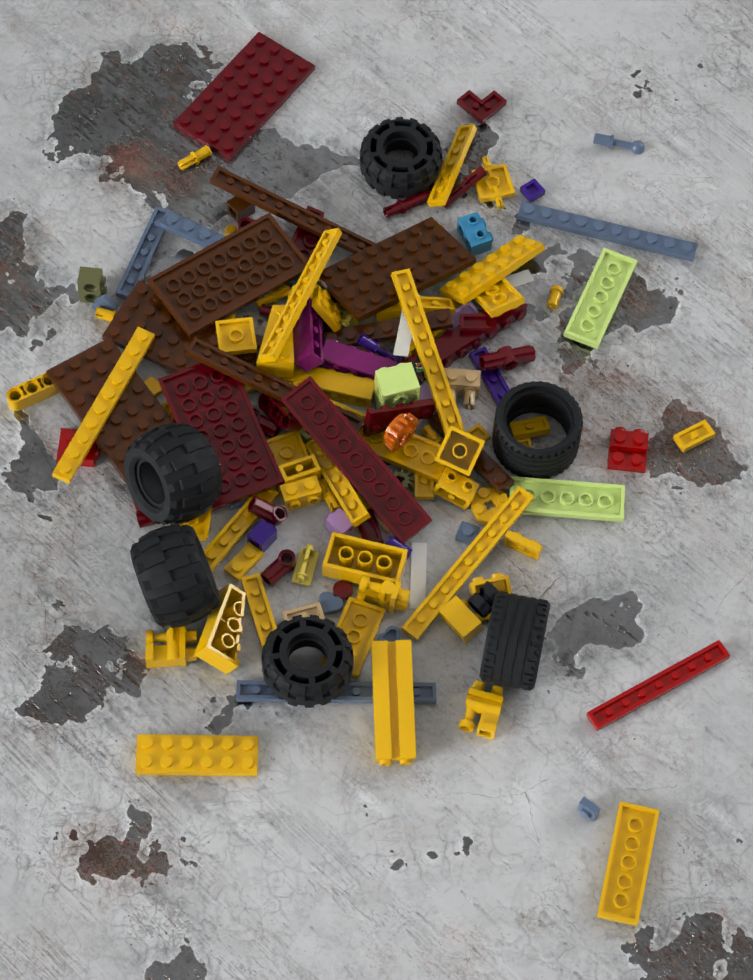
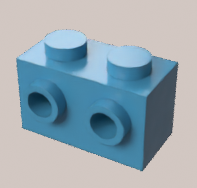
(474, 233)

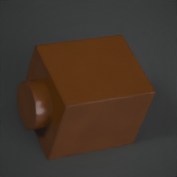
(239, 208)

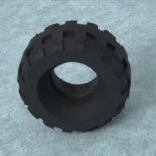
(396, 177)
(302, 686)

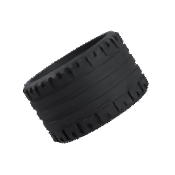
(544, 399)
(514, 640)

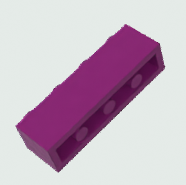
(308, 339)
(352, 360)

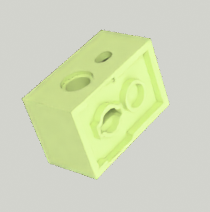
(396, 385)

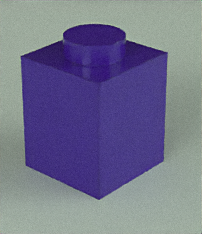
(262, 535)

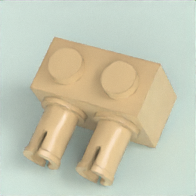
(464, 384)

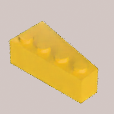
(285, 363)
(222, 631)

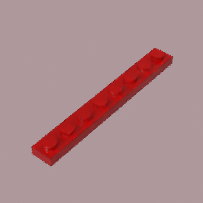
(658, 685)

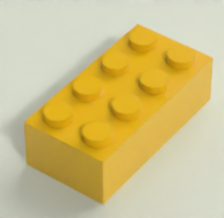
(353, 557)

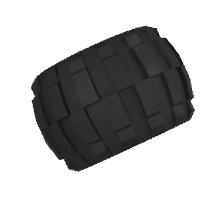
(173, 473)
(174, 576)

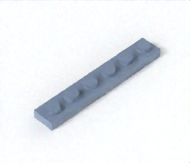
(143, 254)

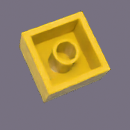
(459, 451)

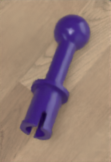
(373, 346)

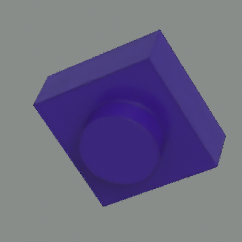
(532, 190)

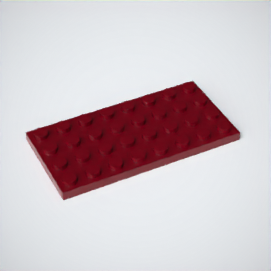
(244, 96)
(225, 416)

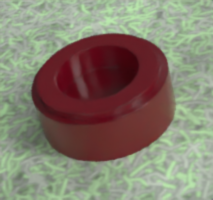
(342, 589)

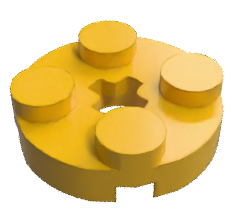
(483, 497)

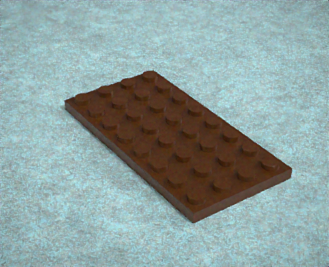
(228, 275)
(365, 280)
(170, 342)
(136, 411)

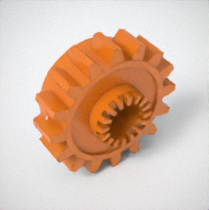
(400, 431)

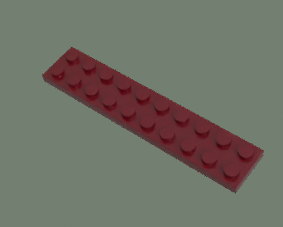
(356, 460)

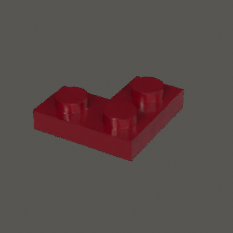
(481, 109)

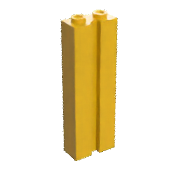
(393, 702)

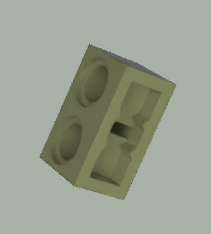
(91, 284)

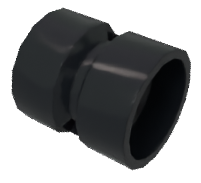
(483, 601)

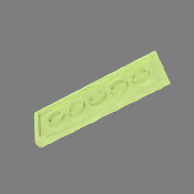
(600, 298)
(573, 499)

